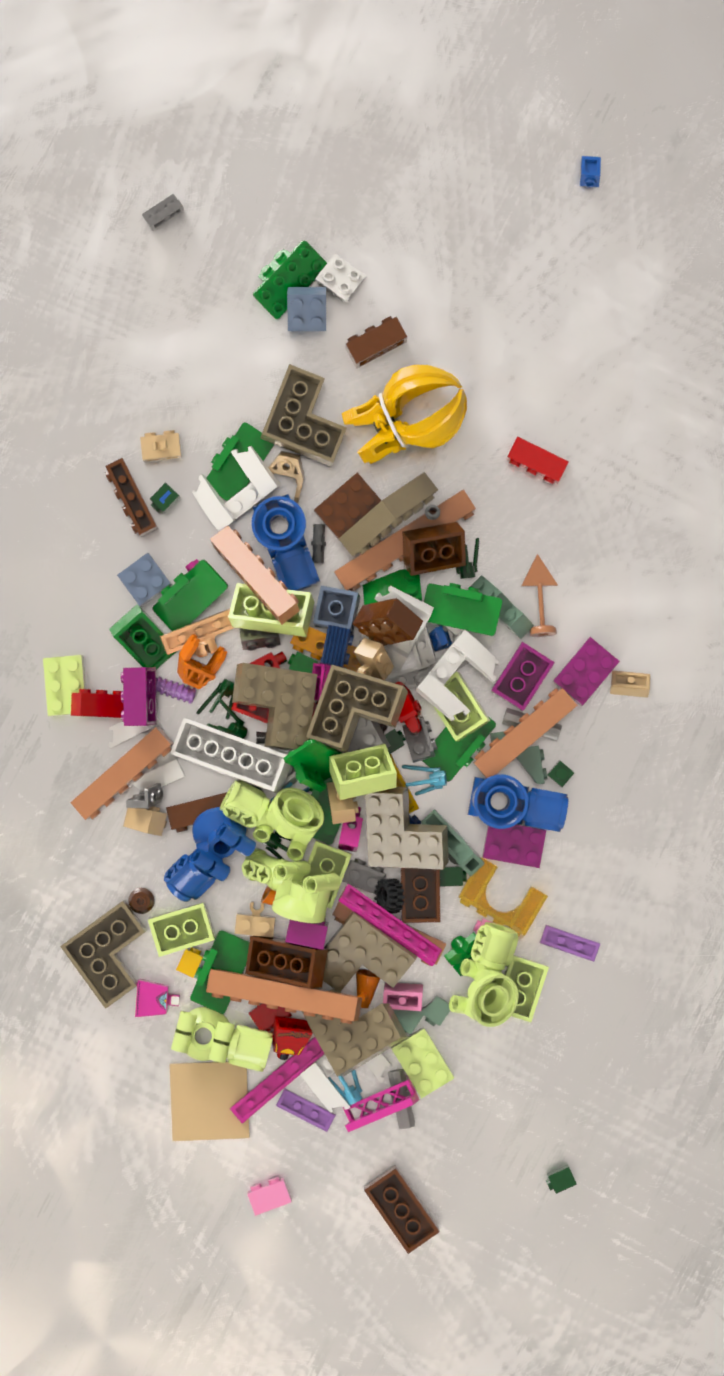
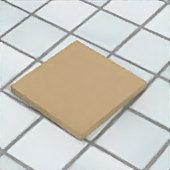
(203, 1101)

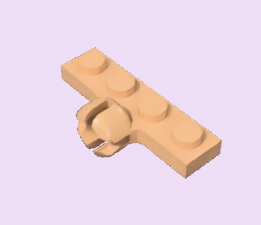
(205, 630)

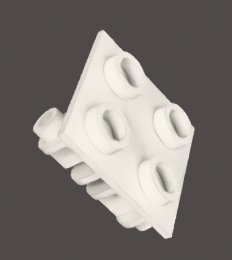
(340, 277)

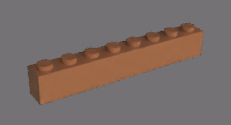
(391, 549)
(285, 995)

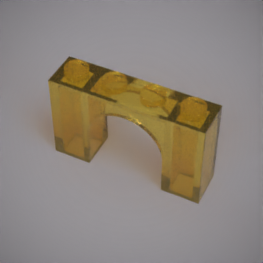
(518, 919)

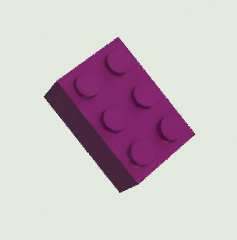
(586, 671)
(522, 676)
(139, 696)
(515, 845)
(307, 934)

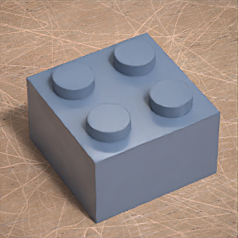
(306, 308)
(144, 579)
(336, 608)

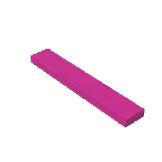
(390, 925)
(277, 1081)

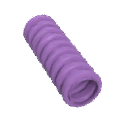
(175, 690)

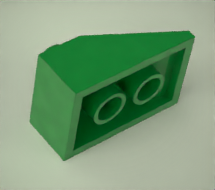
(399, 579)
(141, 638)

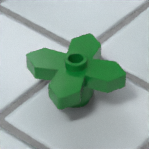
(460, 950)

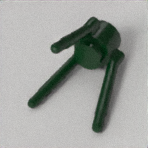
(469, 571)
(225, 690)
(235, 729)
(275, 842)

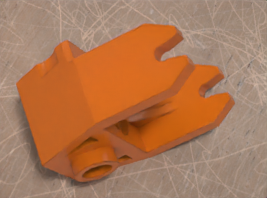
(194, 672)

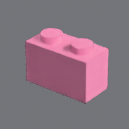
(404, 996)
(269, 1196)

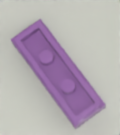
(569, 943)
(305, 1110)

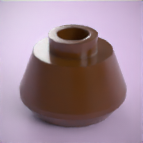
(143, 895)

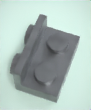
(163, 211)
(258, 639)
(420, 744)
(146, 798)
(363, 876)

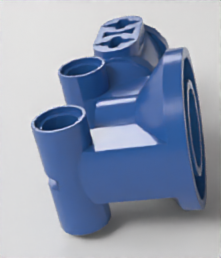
(291, 558)
(536, 808)
(215, 839)

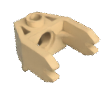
(295, 469)

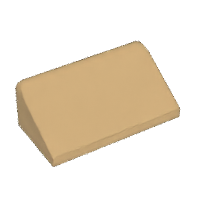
(630, 684)

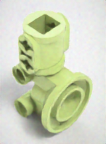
(291, 813)
(294, 897)
(492, 994)
(241, 1046)

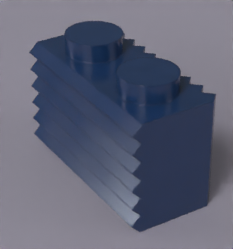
(336, 646)

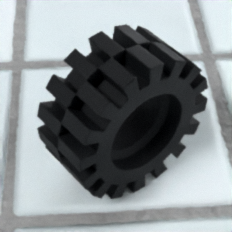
(389, 895)

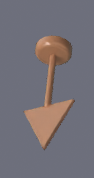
(540, 576)

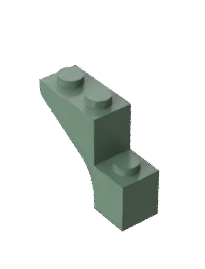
(509, 614)
(529, 759)
(458, 848)
(434, 1012)

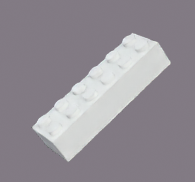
(230, 756)

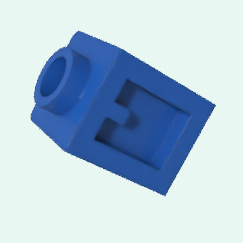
(590, 171)
(440, 639)

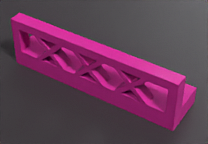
(382, 1112)

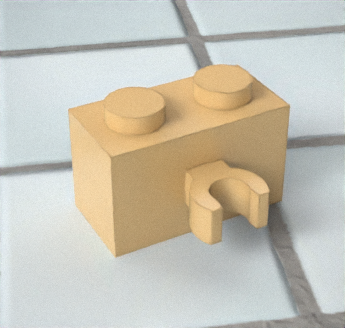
(160, 447)
(373, 659)
(341, 810)
(146, 820)
(255, 923)

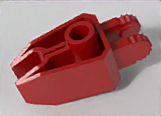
(410, 712)

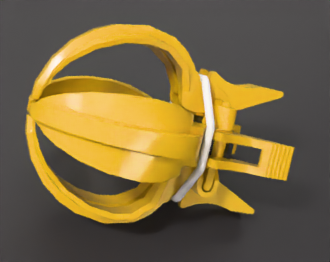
(397, 435)

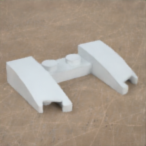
(261, 484)
(463, 648)
(399, 652)
(424, 657)
(169, 766)
(318, 1080)

